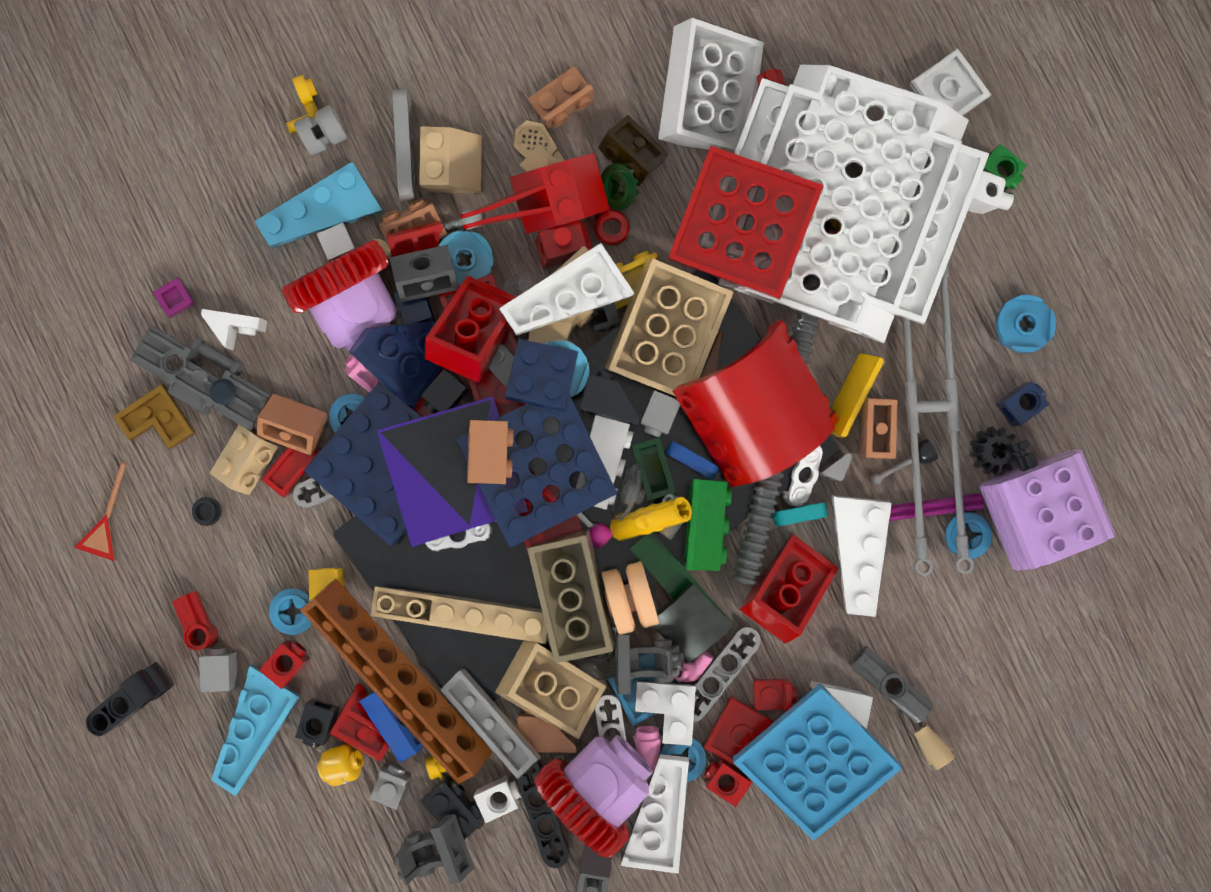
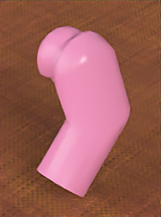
(694, 670)

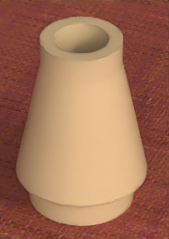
(933, 747)

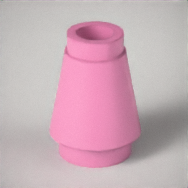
(648, 744)

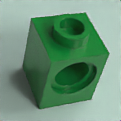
(1013, 165)

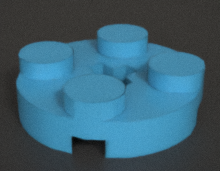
(1037, 313)

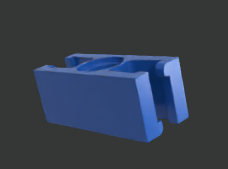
(394, 732)

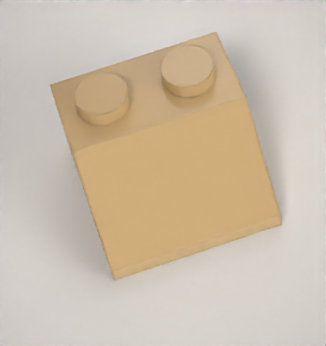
(450, 160)

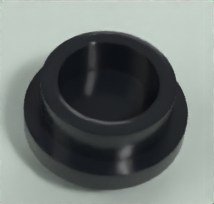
(206, 511)

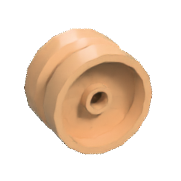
(628, 598)

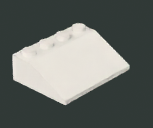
(709, 86)

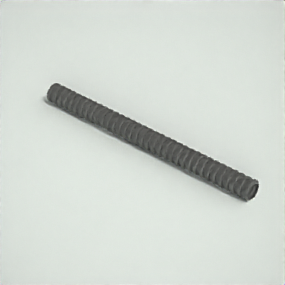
(767, 488)

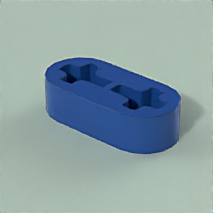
(691, 460)

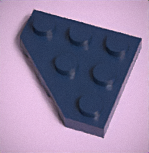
(398, 358)

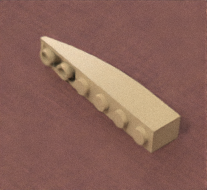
(460, 613)

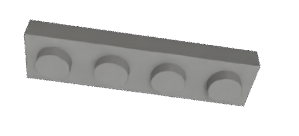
(490, 723)

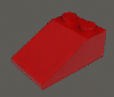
(469, 329)
(789, 590)

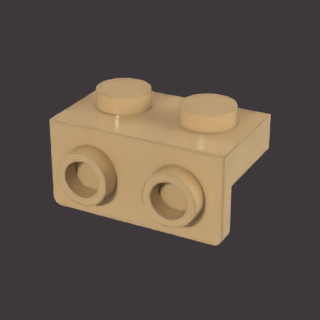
(243, 460)

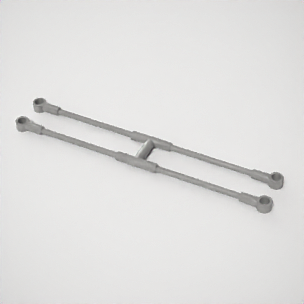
(950, 406)

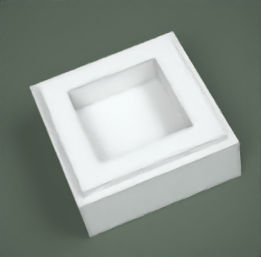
(336, 241)

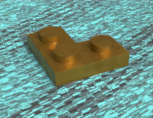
(159, 411)

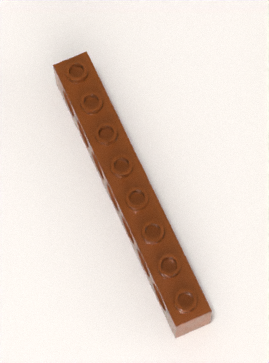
(397, 681)

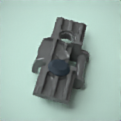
(197, 387)

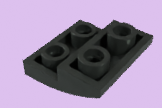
(691, 622)

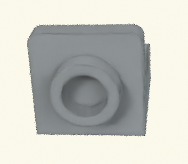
(390, 785)

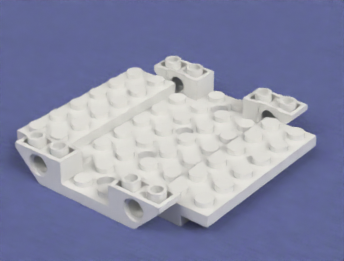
(893, 218)

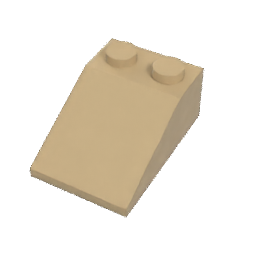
(550, 689)

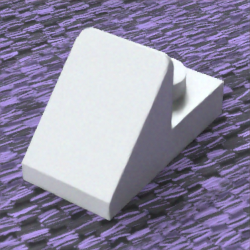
(226, 324)

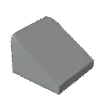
(837, 469)

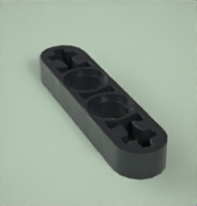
(538, 812)

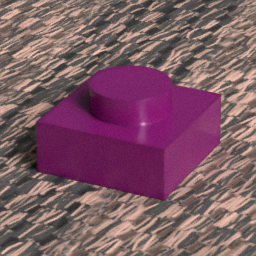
(174, 297)

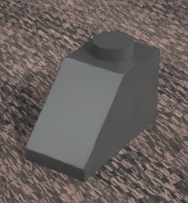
(593, 872)

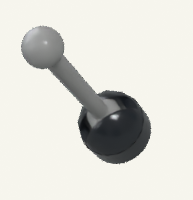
(926, 455)

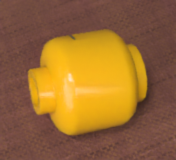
(340, 765)

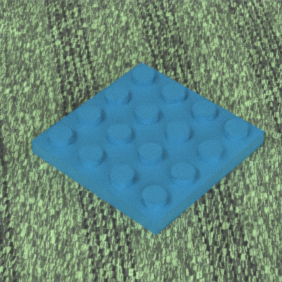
(817, 762)

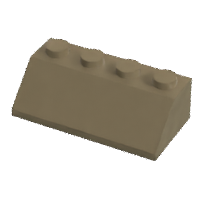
(571, 596)

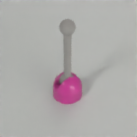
(599, 532)

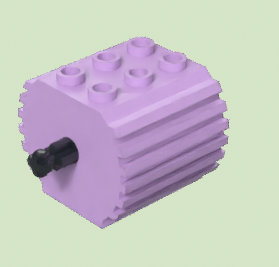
(1046, 508)

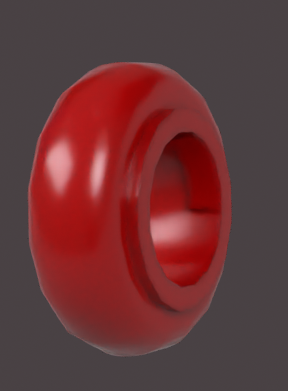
(612, 239)

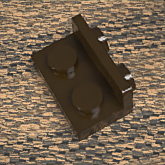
(633, 146)

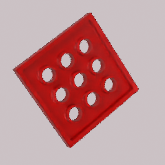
(707, 194)

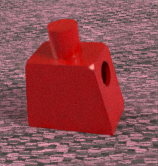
(561, 243)

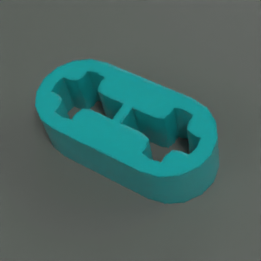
(800, 514)

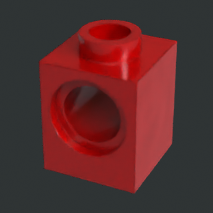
(277, 672)
(736, 790)

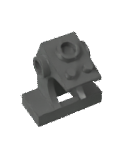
(667, 661)
(418, 857)

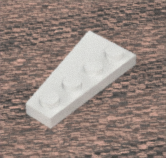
(572, 290)
(861, 548)
(659, 825)

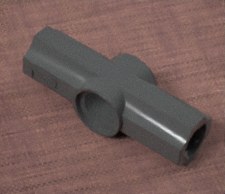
(904, 696)

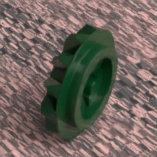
(610, 178)

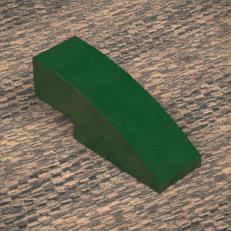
(655, 471)

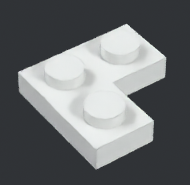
(676, 704)

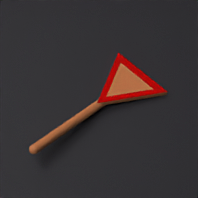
(99, 539)

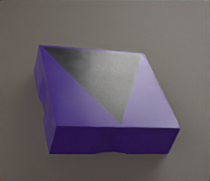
(432, 473)

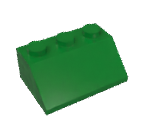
(707, 525)

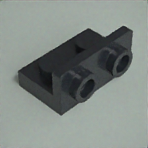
(449, 799)

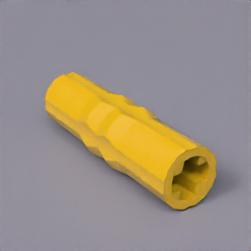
(651, 519)

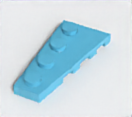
(332, 201)
(252, 729)

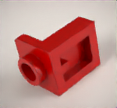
(773, 694)

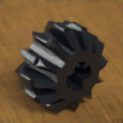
(984, 450)

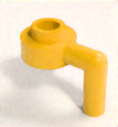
(306, 91)

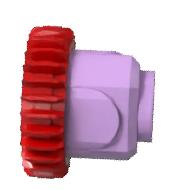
(345, 295)
(597, 792)

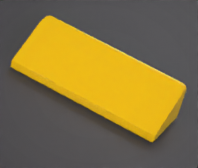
(855, 392)

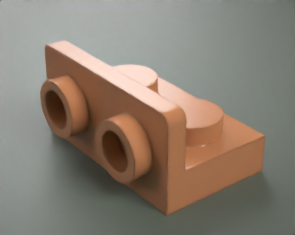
(561, 98)
(418, 214)

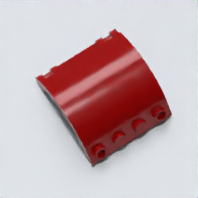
(759, 410)

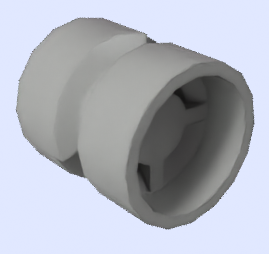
(329, 125)

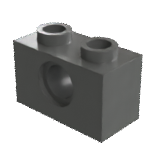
(423, 273)

